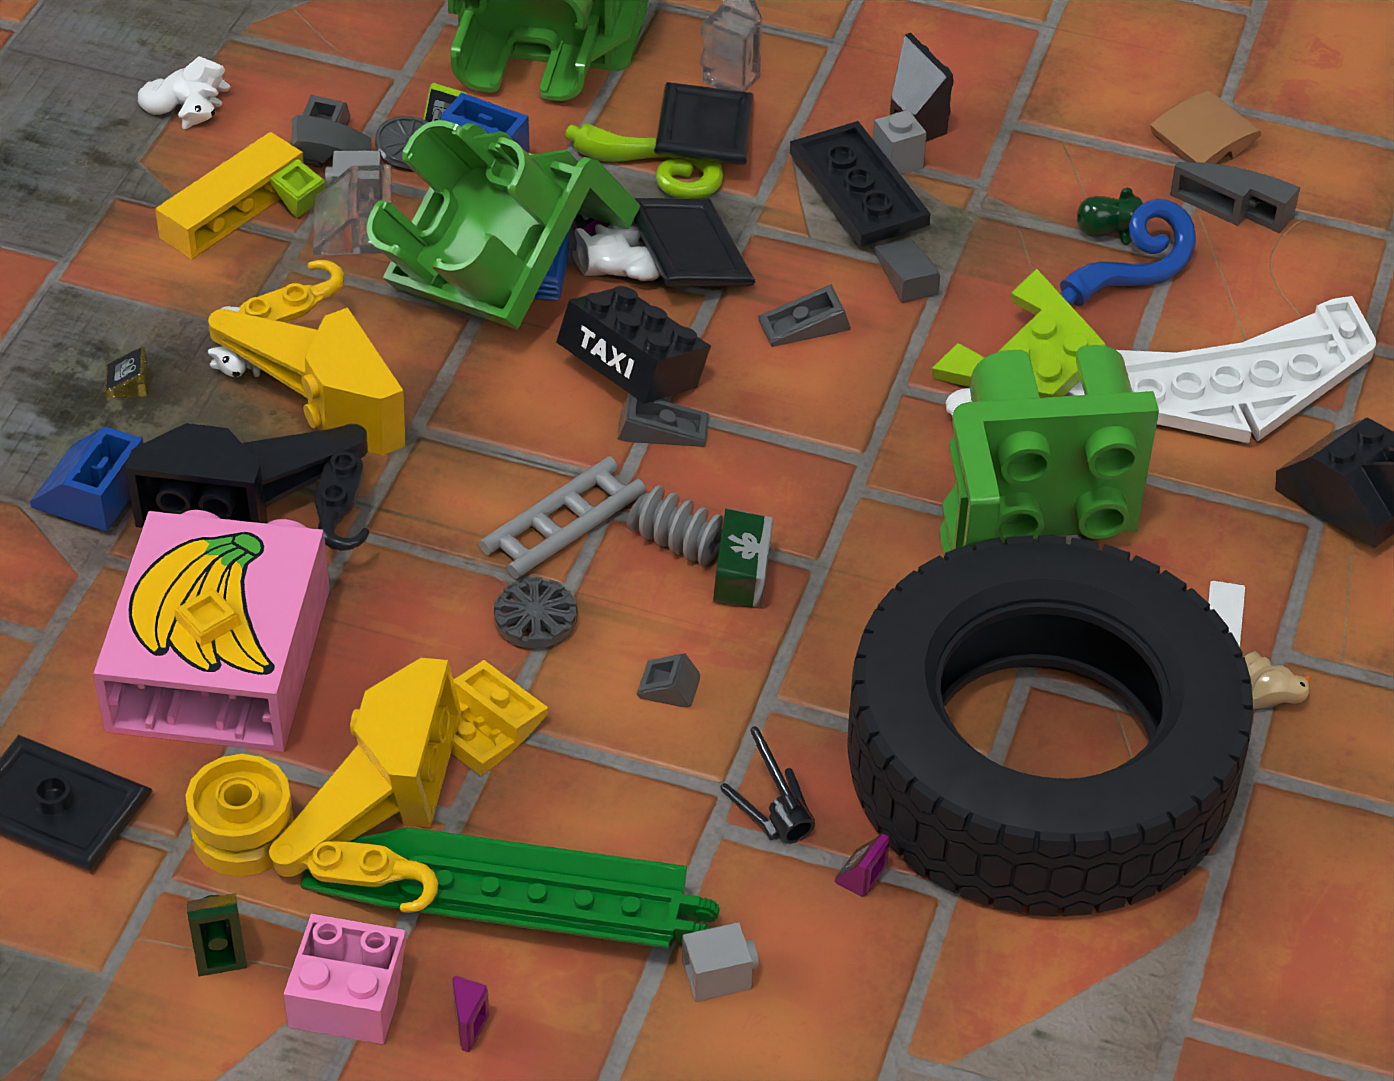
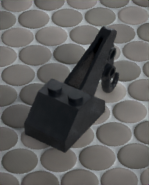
(237, 480)
(1347, 480)

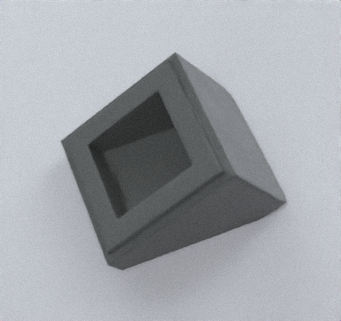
(670, 681)

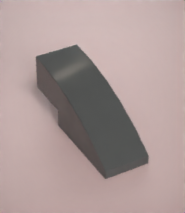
(1236, 194)

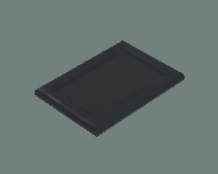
(704, 123)
(690, 243)
(64, 803)

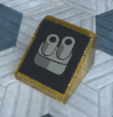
(127, 375)

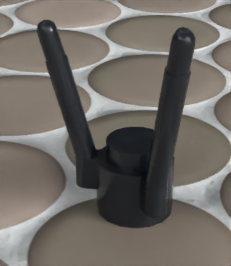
(789, 812)

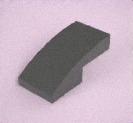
(322, 137)

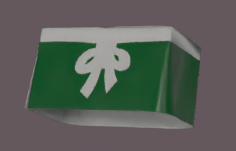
(743, 558)

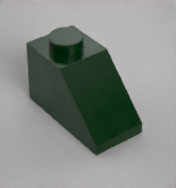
(216, 934)

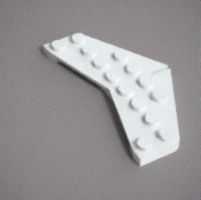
(1254, 382)

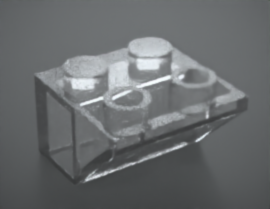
(732, 45)
(344, 210)

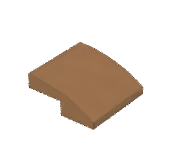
(1204, 129)

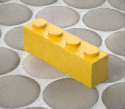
(225, 196)

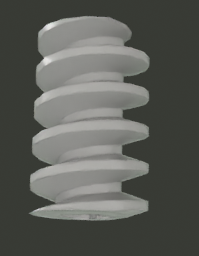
(676, 526)

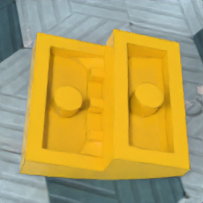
(493, 717)

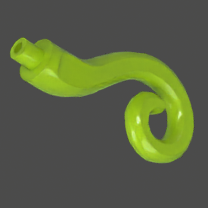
(615, 148)

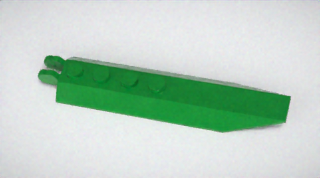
(538, 888)

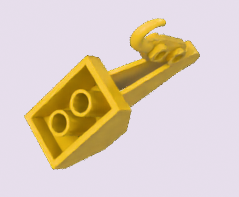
(328, 365)
(394, 769)

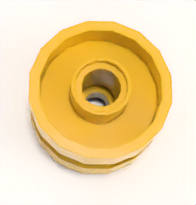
(238, 812)

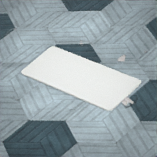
(1228, 603)

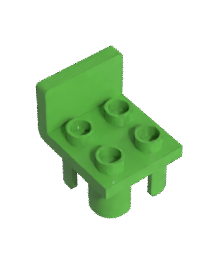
(560, 32)
(489, 218)
(1048, 460)

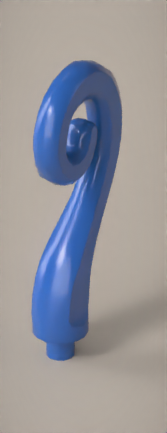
(1093, 277)

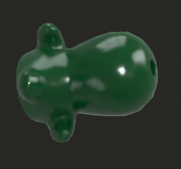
(1107, 215)

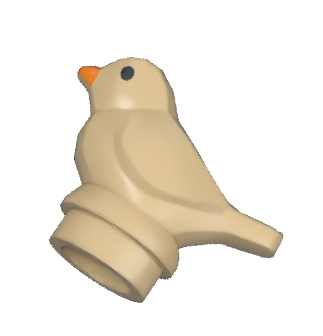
(1274, 683)

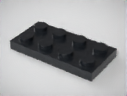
(859, 183)

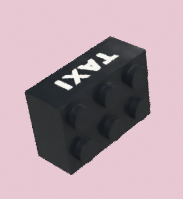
(633, 344)

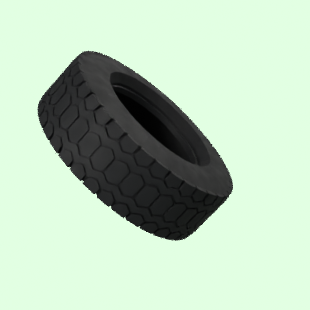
(1026, 833)

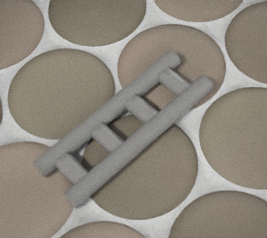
(556, 536)

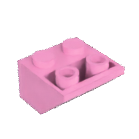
(345, 979)

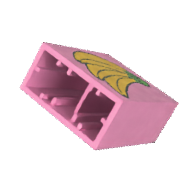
(245, 682)

